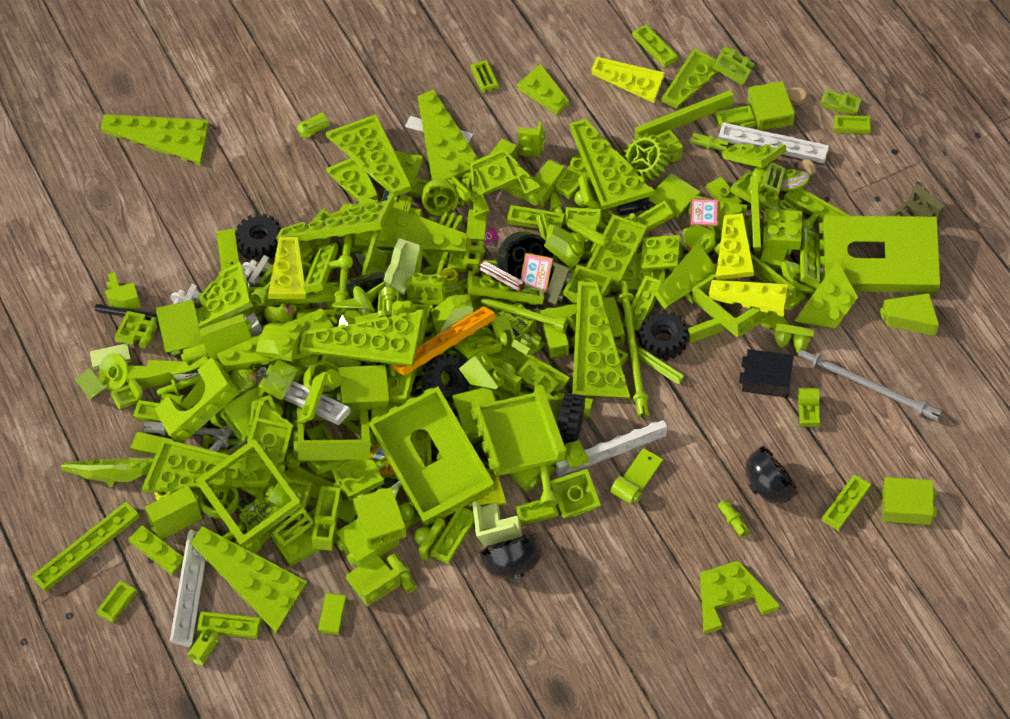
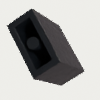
(766, 373)

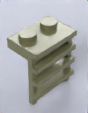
(921, 205)
(558, 282)

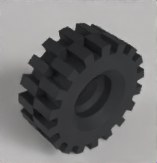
(258, 248)
(664, 324)
(451, 365)
(571, 417)

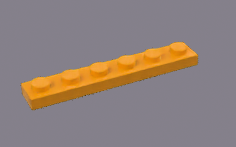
(448, 338)

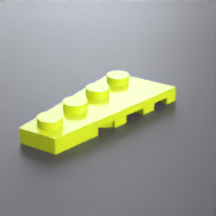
(760, 295)

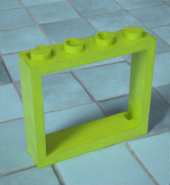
(751, 317)
(332, 449)
(271, 521)

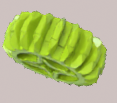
(656, 156)

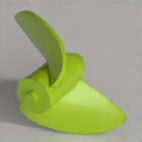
(362, 300)

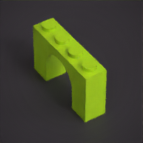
(545, 178)
(557, 341)
(217, 394)

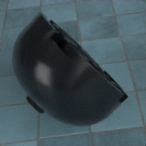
(513, 249)
(769, 477)
(512, 557)

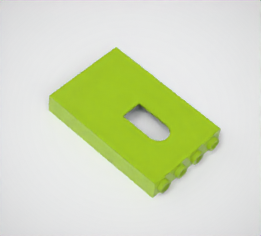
(909, 259)
(446, 483)

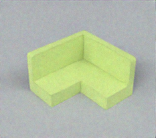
(402, 265)
(491, 528)

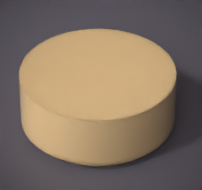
(797, 95)
(808, 166)

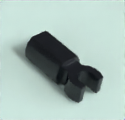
(633, 207)

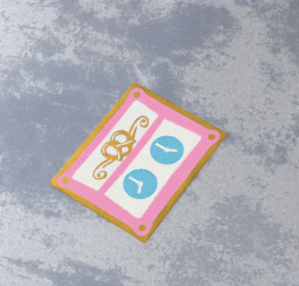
(704, 212)
(536, 271)

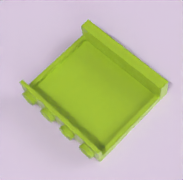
(519, 432)

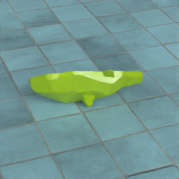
(110, 469)

